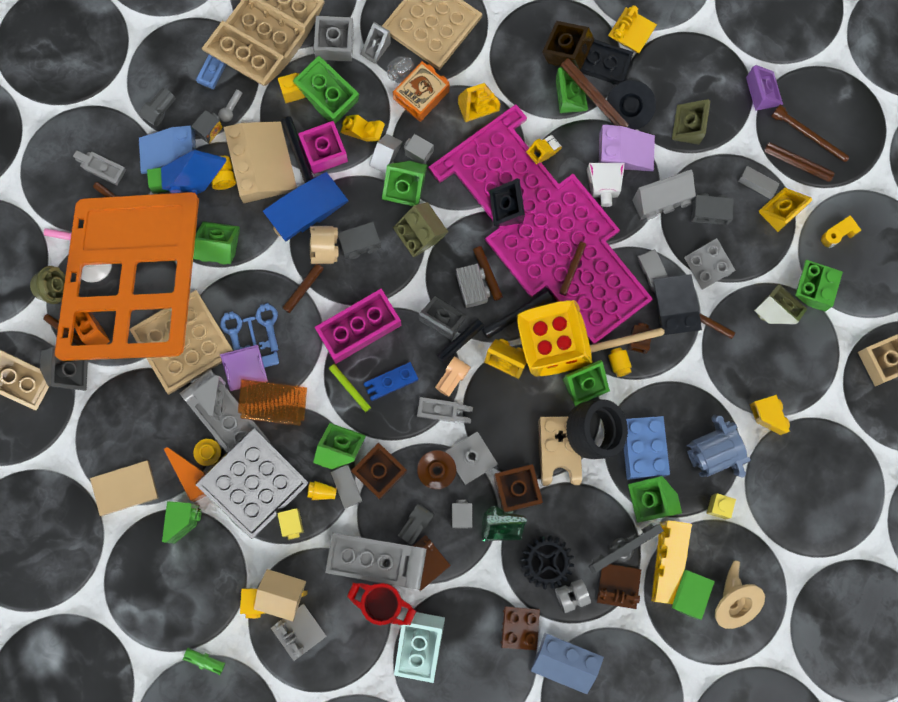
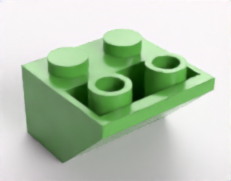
(818, 285)

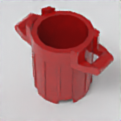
(381, 604)

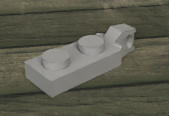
(100, 166)

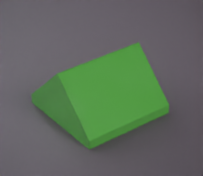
(570, 95)
(587, 383)
(693, 595)

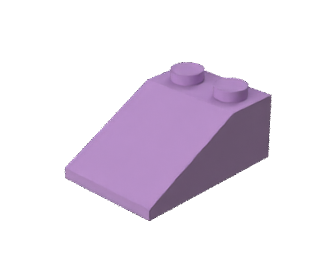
(626, 146)

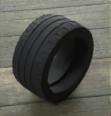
(579, 429)

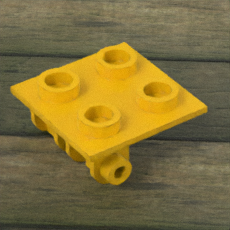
(632, 29)

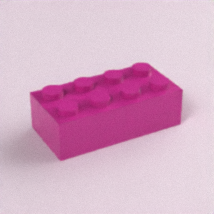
(358, 326)

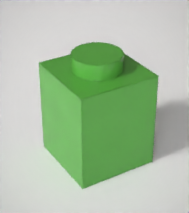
(155, 181)

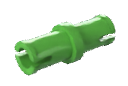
(204, 661)

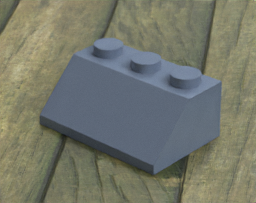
(567, 663)

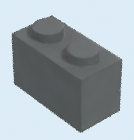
(712, 209)
(359, 240)

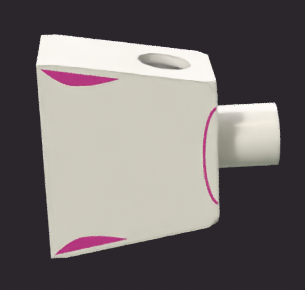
(605, 181)

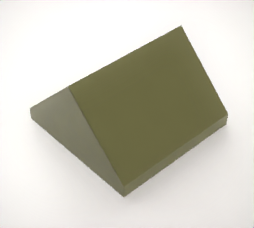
(691, 122)

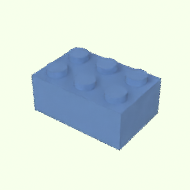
(646, 448)

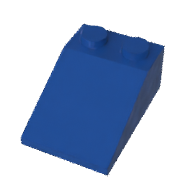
(191, 172)

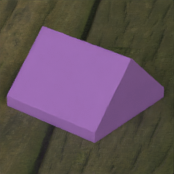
(763, 88)

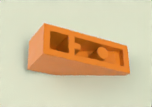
(90, 330)
(187, 474)

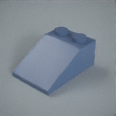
(165, 146)

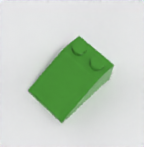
(326, 90)

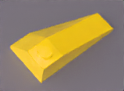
(478, 102)

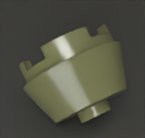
(48, 285)

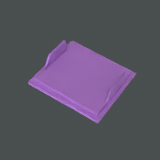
(243, 364)

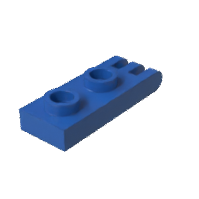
(391, 381)

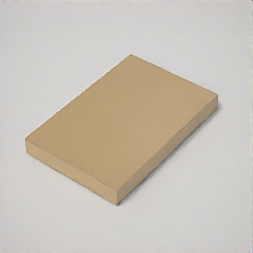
(124, 488)

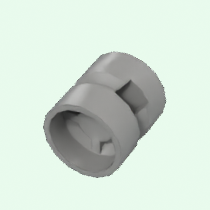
(579, 593)

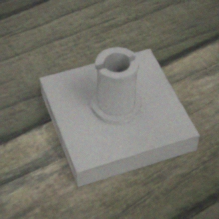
(472, 458)

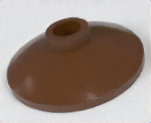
(429, 462)

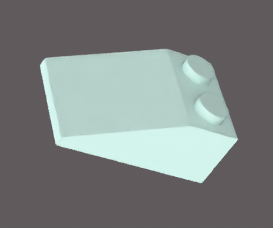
(419, 647)

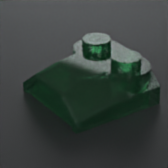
(501, 525)

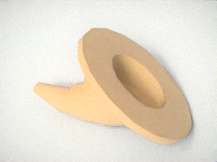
(739, 601)

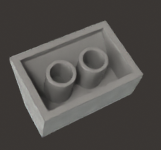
(665, 195)

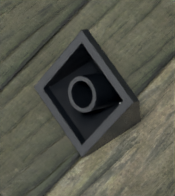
(507, 204)

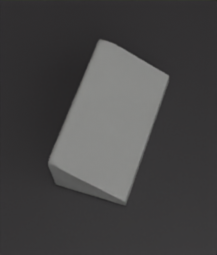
(759, 182)
(346, 486)

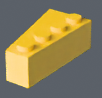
(670, 560)

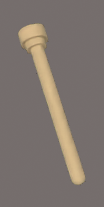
(627, 339)

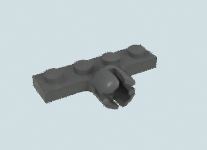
(623, 548)

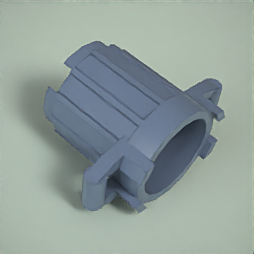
(719, 450)

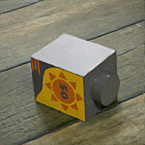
(207, 126)

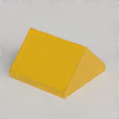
(784, 208)

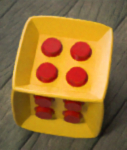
(554, 338)

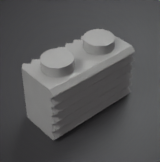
(472, 286)

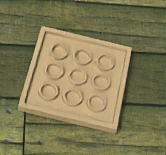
(432, 27)
(202, 344)

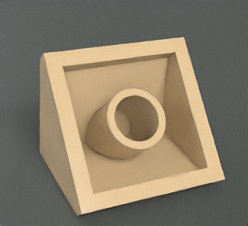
(279, 595)

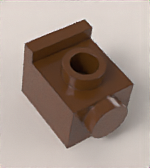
(640, 346)

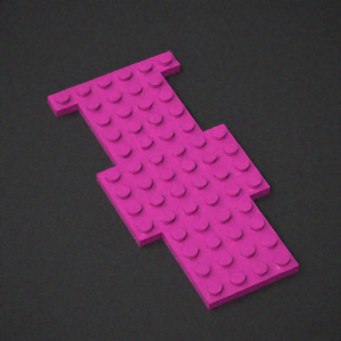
(553, 226)

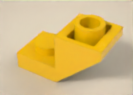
(361, 129)

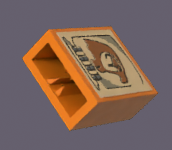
(421, 91)

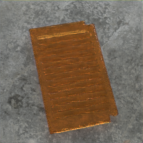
(272, 402)

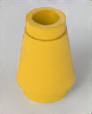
(320, 491)

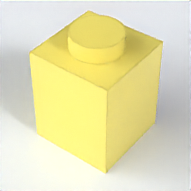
(721, 506)
(290, 523)

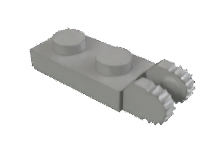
(442, 410)

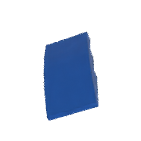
(305, 206)

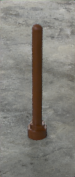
(781, 114)

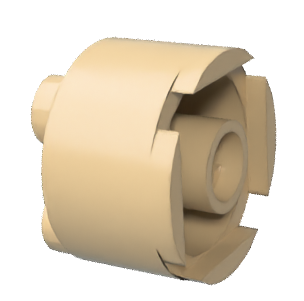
(322, 244)

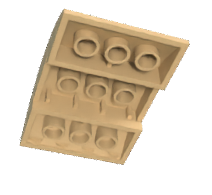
(263, 36)

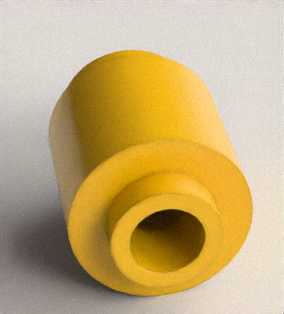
(620, 362)

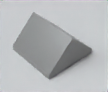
(211, 396)

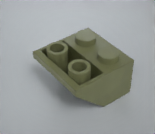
(420, 229)

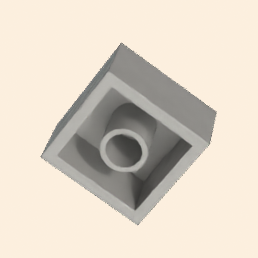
(334, 38)

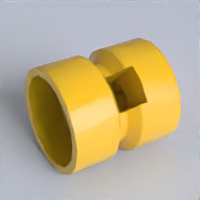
(225, 177)

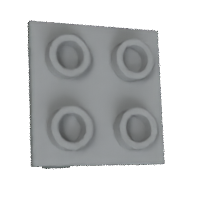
(709, 264)
(300, 634)

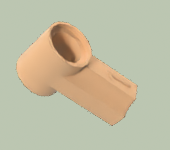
(454, 373)

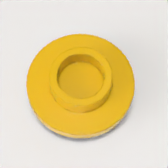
(207, 452)

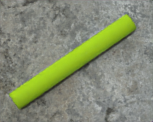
(349, 387)

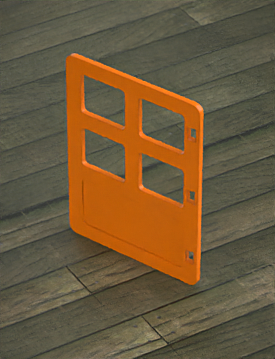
(129, 233)

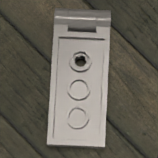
(230, 426)
(367, 561)

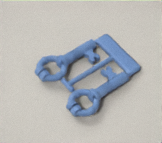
(268, 360)

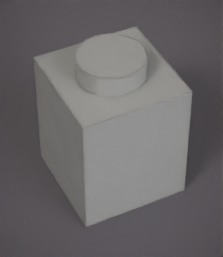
(418, 149)
(461, 514)

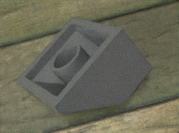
(63, 373)

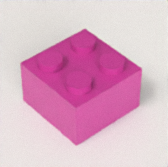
(323, 147)

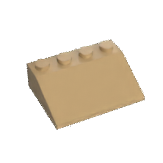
(260, 160)

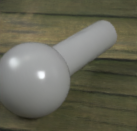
(226, 113)

